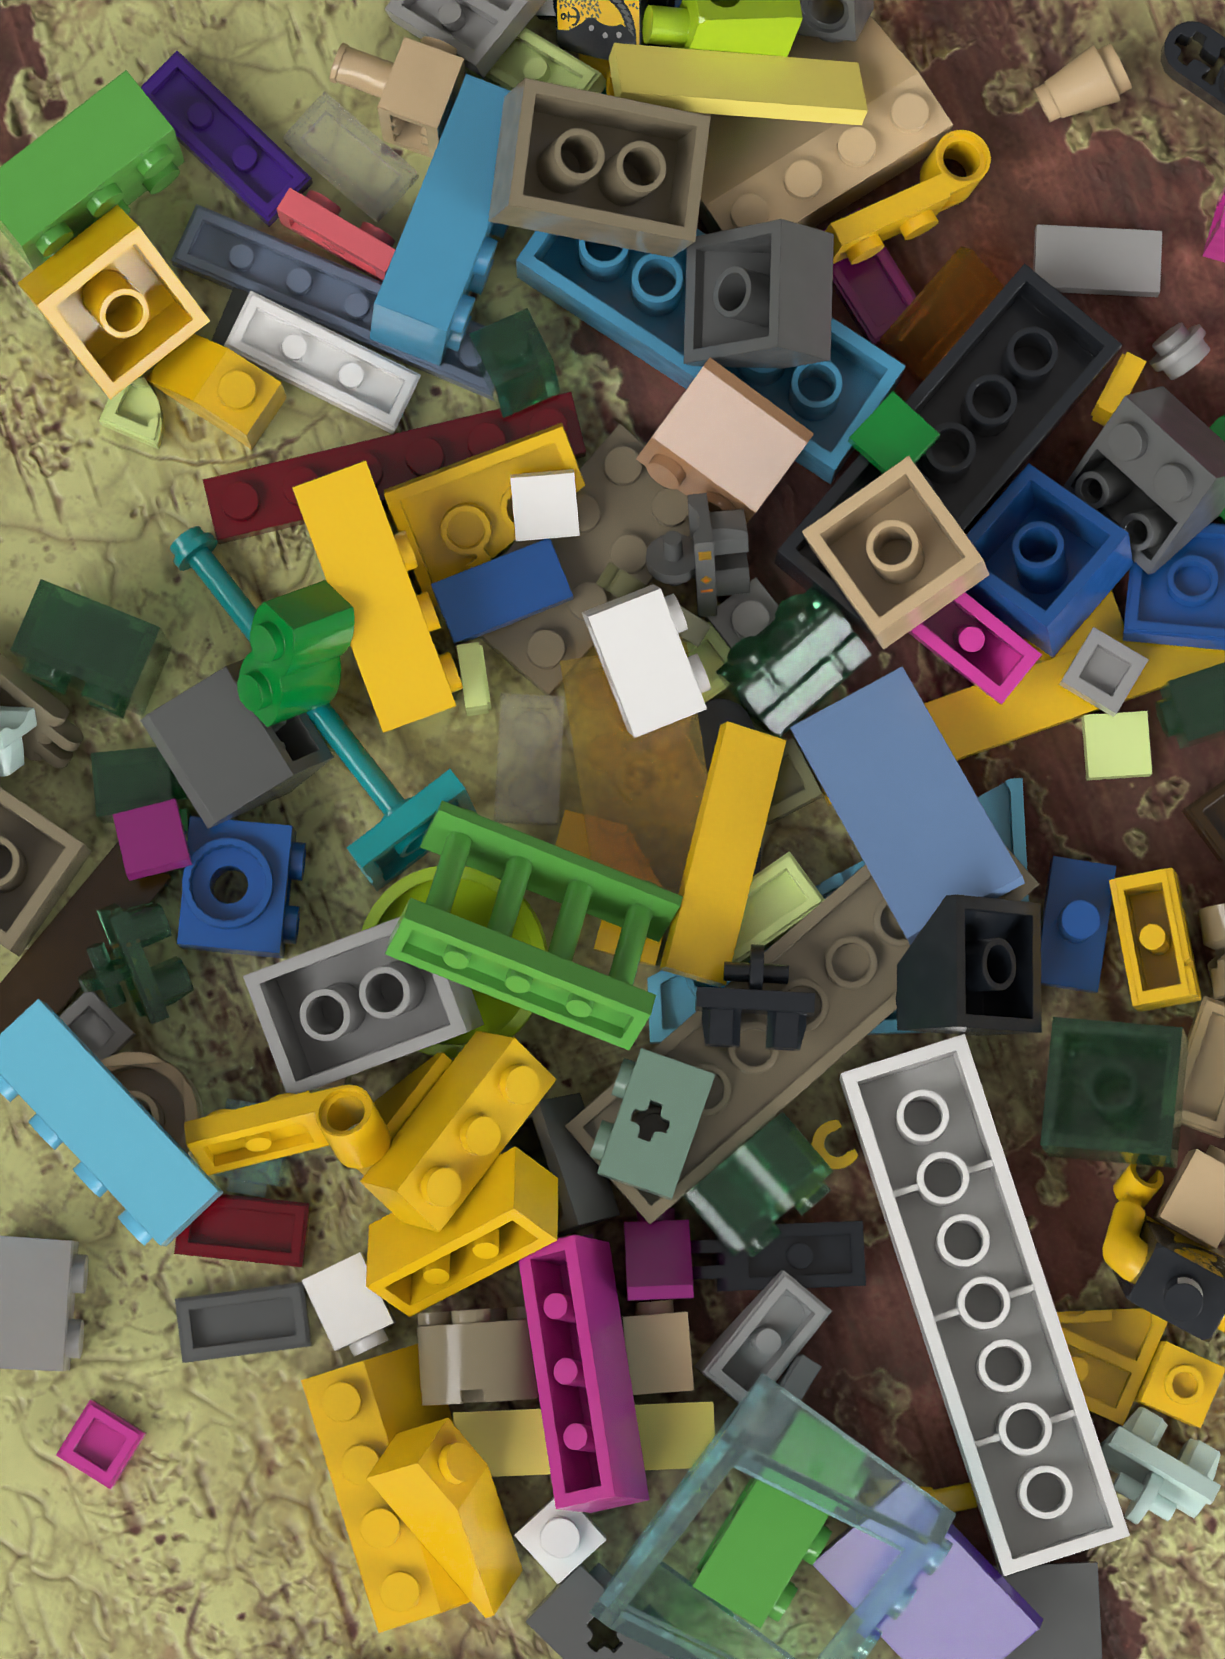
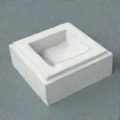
(544, 505)

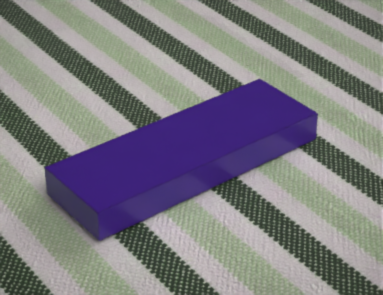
(224, 138)

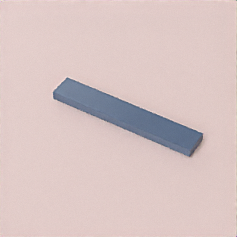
(306, 284)

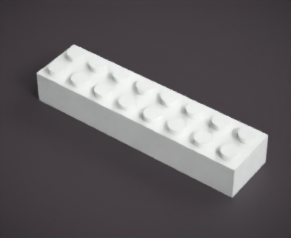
(983, 1305)

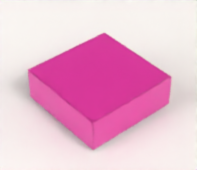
(101, 1444)

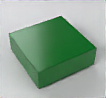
(893, 434)

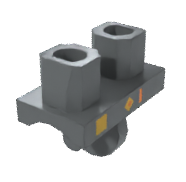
(711, 554)

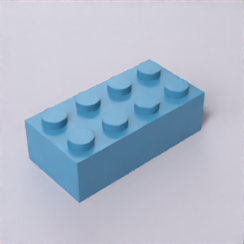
(447, 235)

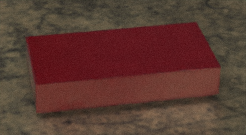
(248, 1231)

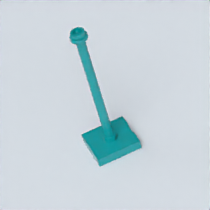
(397, 838)

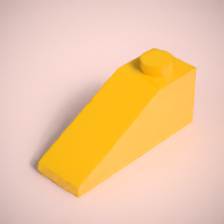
(452, 1509)

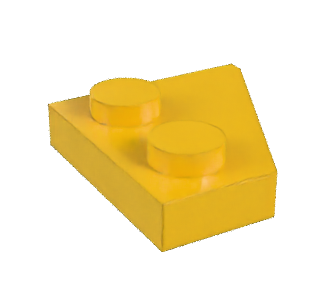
(1111, 1355)

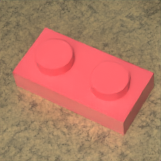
(318, 221)

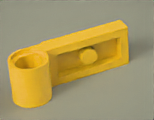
(915, 208)
(291, 1126)

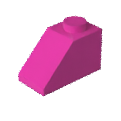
(977, 646)

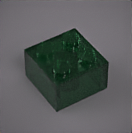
(91, 649)
(1114, 1092)

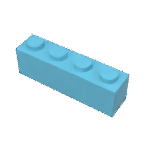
(103, 1126)

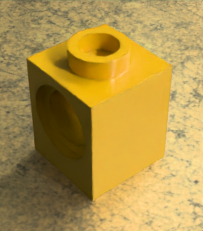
(1180, 1384)

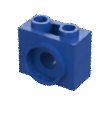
(262, 918)

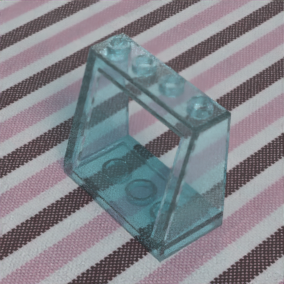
(811, 1460)

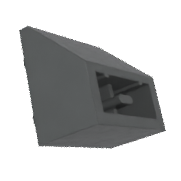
(1154, 475)
(227, 754)

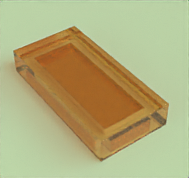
(942, 313)

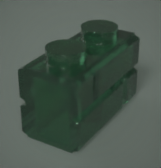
(792, 662)

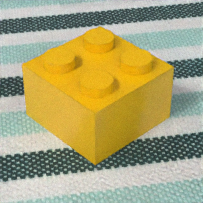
(114, 301)

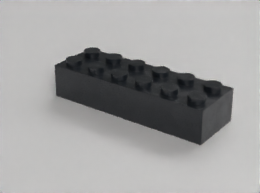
(992, 406)

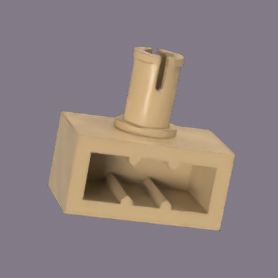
(412, 91)

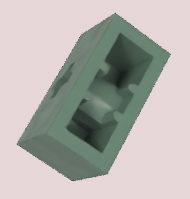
(681, 1094)

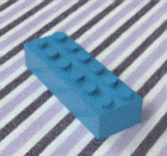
(641, 306)

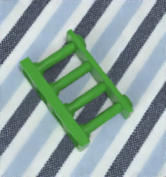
(518, 971)

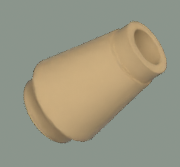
(1084, 84)

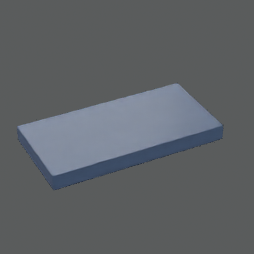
(905, 801)

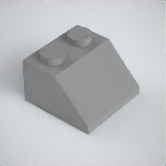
(39, 1302)

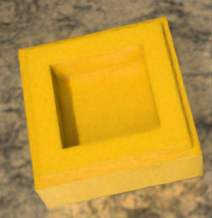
(1118, 386)

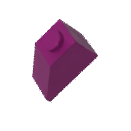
(658, 1258)

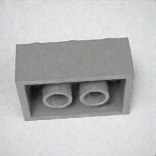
(353, 1009)

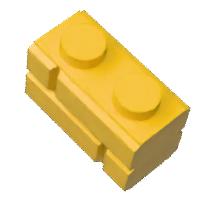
(1155, 940)

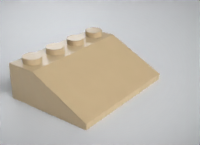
(815, 169)

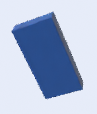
(502, 591)

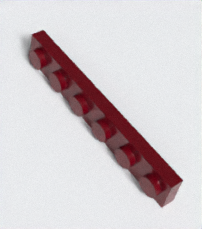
(263, 496)

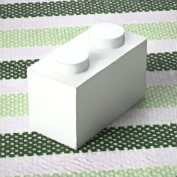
(647, 660)

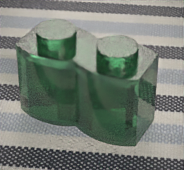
(760, 1185)

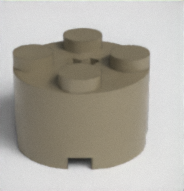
(475, 1356)

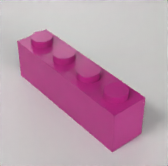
(583, 1376)

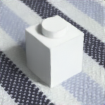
(347, 1307)
(559, 1539)

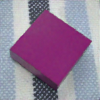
(152, 839)

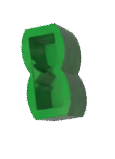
(296, 653)

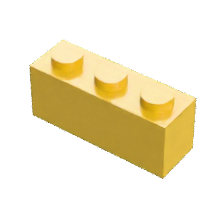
(458, 1130)
(496, 1225)

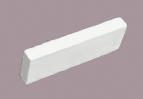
(322, 362)

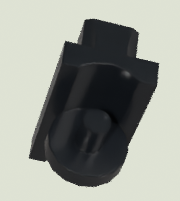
(784, 1010)

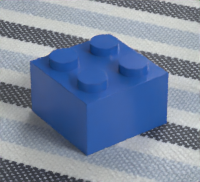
(1046, 559)

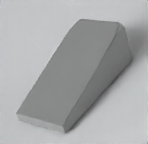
(763, 1337)

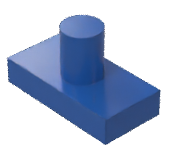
(1075, 923)

